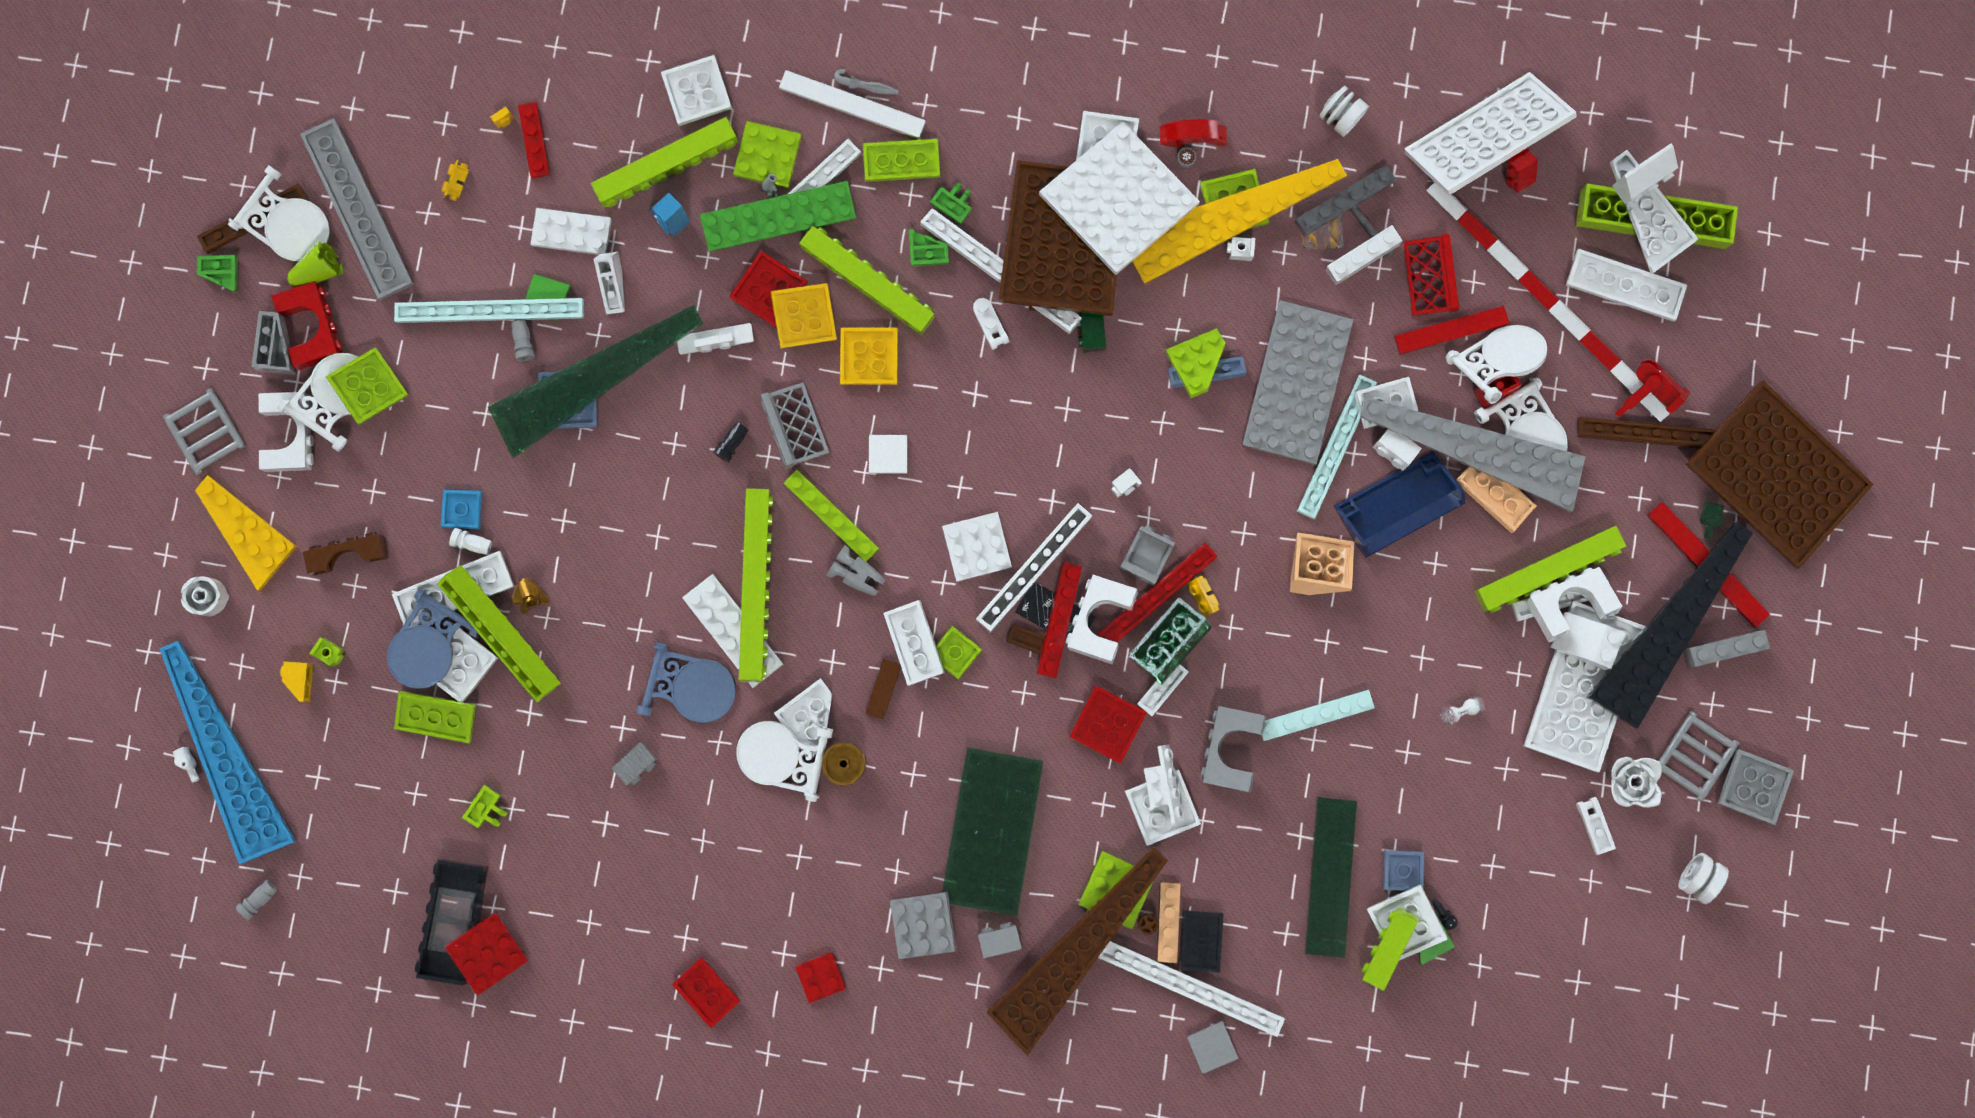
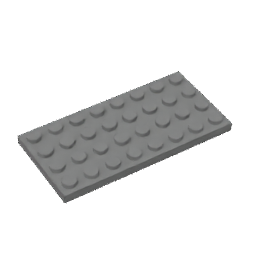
(1297, 382)

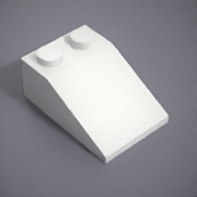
(1590, 641)

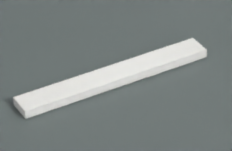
(852, 104)

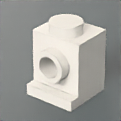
(1246, 254)
(1125, 483)

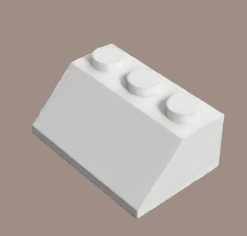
(1647, 175)

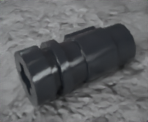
(731, 442)

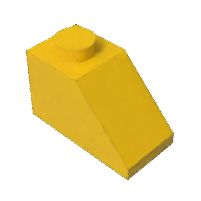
(298, 679)

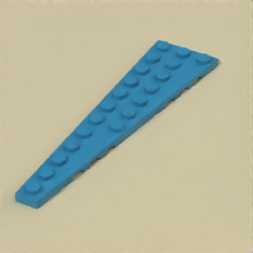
(242, 799)

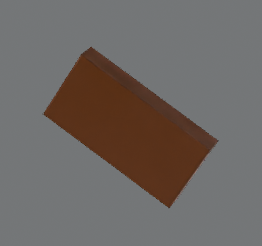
(1026, 639)

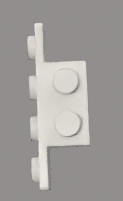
(716, 338)
(1163, 786)

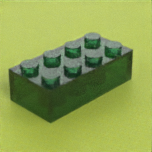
(1170, 641)

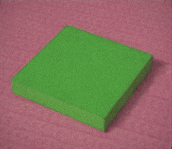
(547, 289)

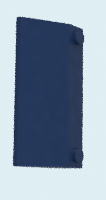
(1400, 504)

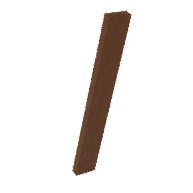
(1643, 432)

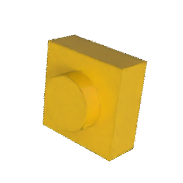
(502, 118)

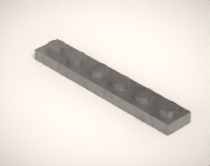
(1345, 200)

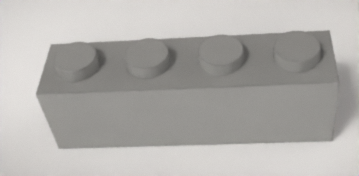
(1726, 649)

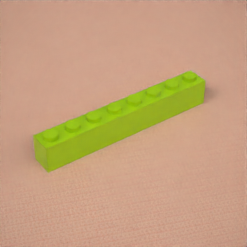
(665, 162)
(867, 280)
(1550, 568)
(498, 633)

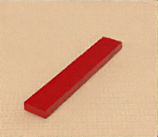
(1451, 330)

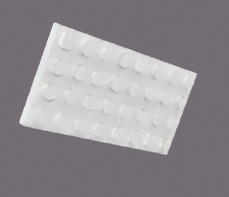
(1490, 133)
(1564, 719)

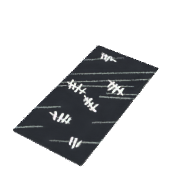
(1037, 607)

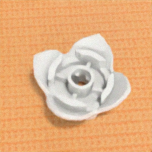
(1647, 773)

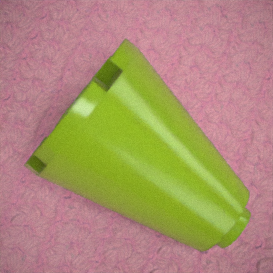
(315, 266)

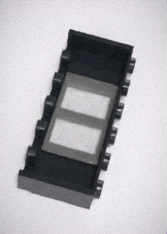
(452, 910)

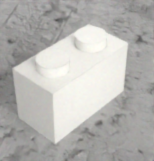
(1397, 449)

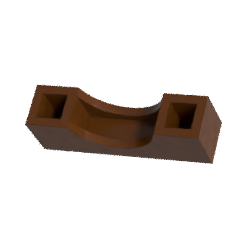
(322, 559)

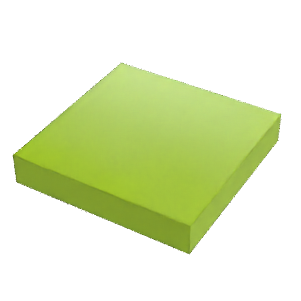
(957, 652)

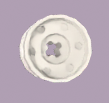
(1343, 111)

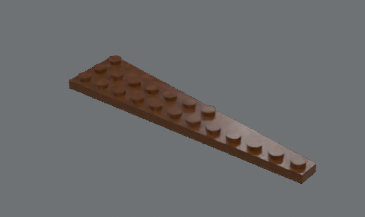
(1045, 988)

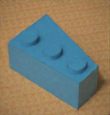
(670, 215)

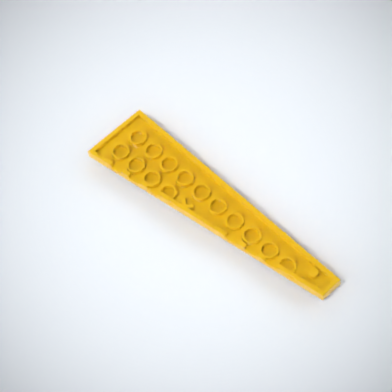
(1227, 217)

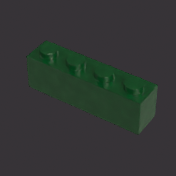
(1092, 332)

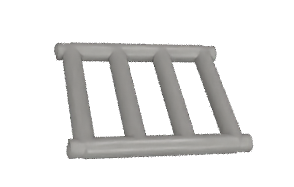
(179, 435)
(1722, 761)

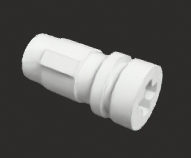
(471, 542)

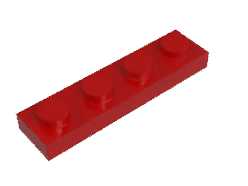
(534, 140)

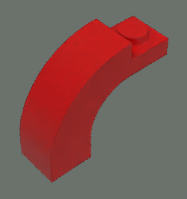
(1193, 131)

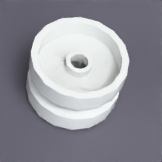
(1703, 878)

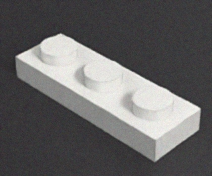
(1159, 693)

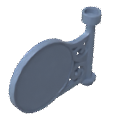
(420, 653)
(699, 691)

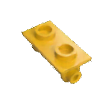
(452, 188)
(1199, 589)

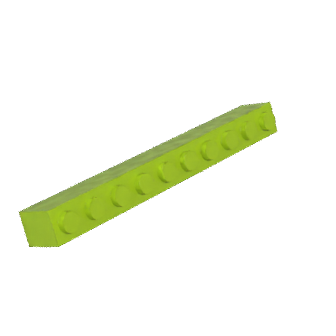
(754, 585)

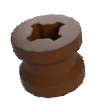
(1149, 927)

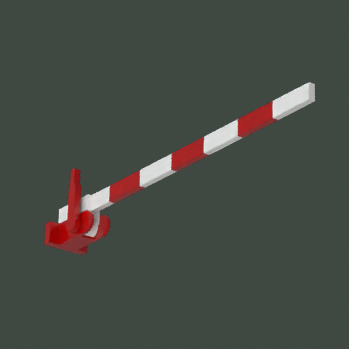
(1652, 383)

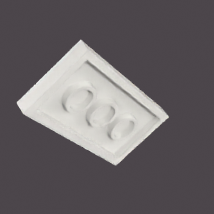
(571, 231)
(914, 642)

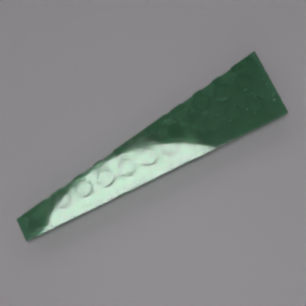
(554, 400)

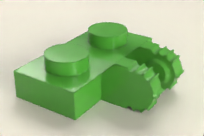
(951, 205)

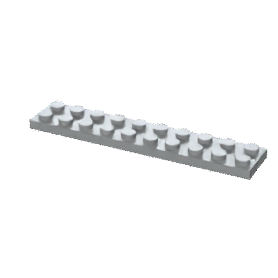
(357, 209)

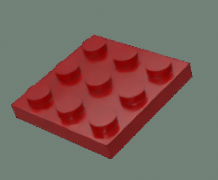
(760, 279)
(1108, 724)
(486, 953)

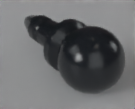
(1448, 920)

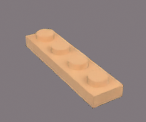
(1168, 922)

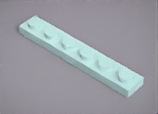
(1317, 715)

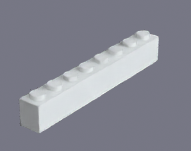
(1034, 567)

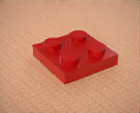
(820, 977)

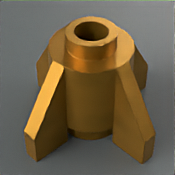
(528, 595)

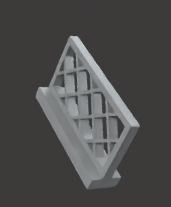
(778, 430)

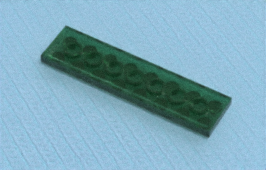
(1330, 877)

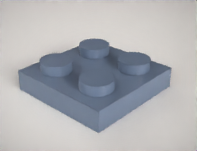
(1402, 870)

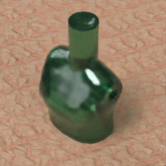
(1711, 517)

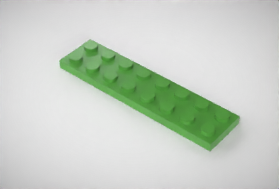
(777, 216)

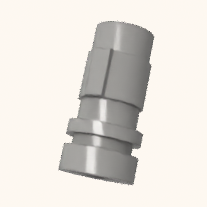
(521, 338)
(258, 898)

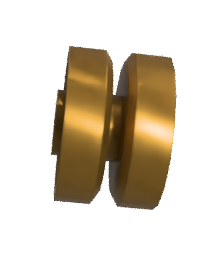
(855, 763)

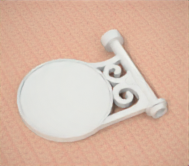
(289, 227)
(1507, 352)
(324, 396)
(1532, 426)
(771, 754)

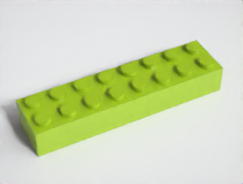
(1604, 210)

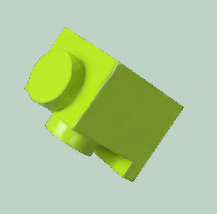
(321, 647)

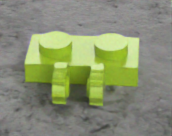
(482, 806)

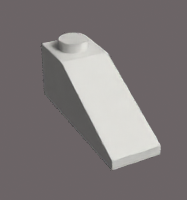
(610, 281)

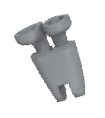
(859, 572)

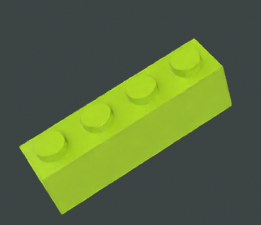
(1390, 949)

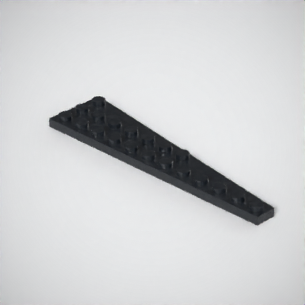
(1646, 665)

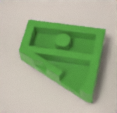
(926, 250)
(219, 270)

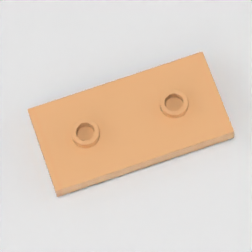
(1498, 498)

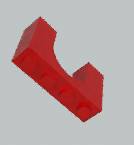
(325, 343)

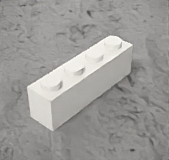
(1363, 255)

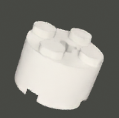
(208, 605)

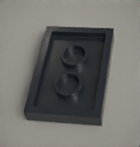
(1201, 941)

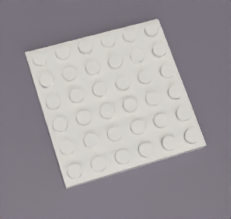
(1119, 198)

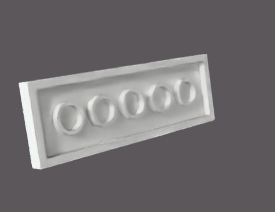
(1626, 285)
(488, 572)
(723, 621)

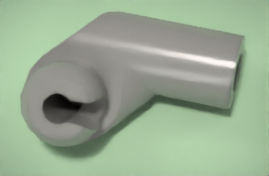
(769, 186)

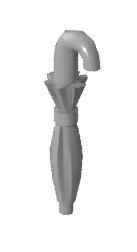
(871, 86)

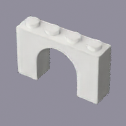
(298, 454)
(1590, 584)
(1099, 592)

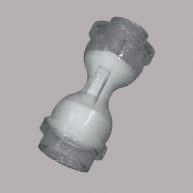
(1470, 707)

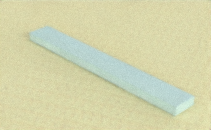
(1333, 452)

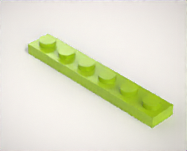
(831, 516)

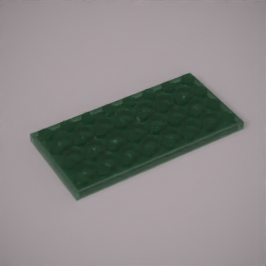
(992, 831)

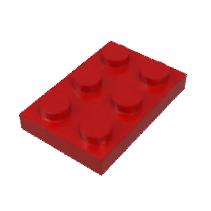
(706, 992)

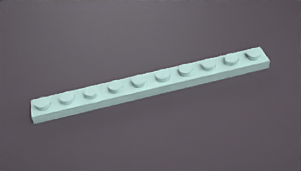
(489, 310)

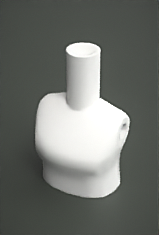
(186, 761)

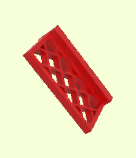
(1448, 274)

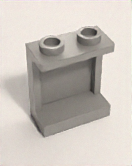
(1147, 555)

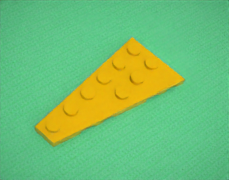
(251, 538)

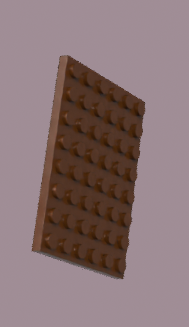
(1045, 258)
(1779, 474)

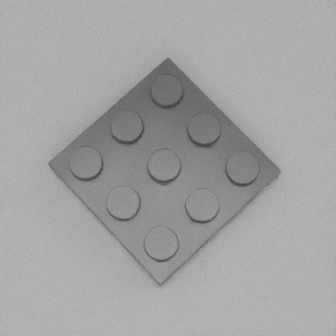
(1755, 787)
(923, 925)

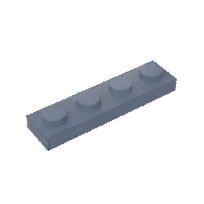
(1226, 369)

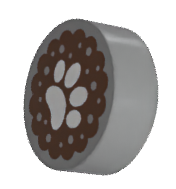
(1186, 157)

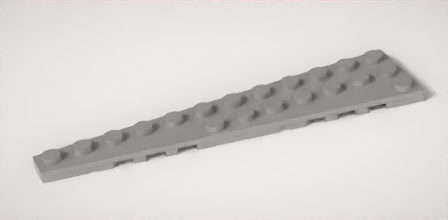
(1522, 463)

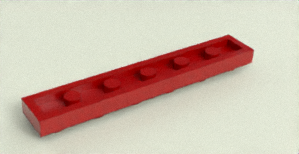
(1059, 620)

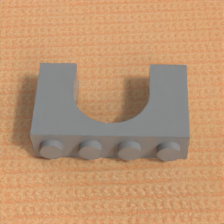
(1227, 722)

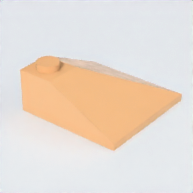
(1321, 565)

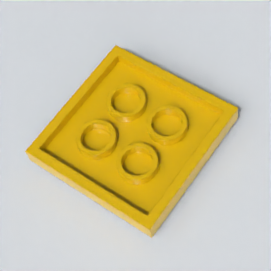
(803, 315)
(869, 356)

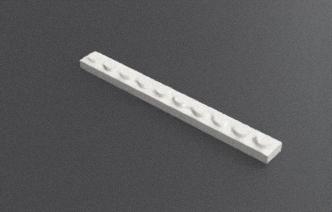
(987, 261)
(1192, 988)

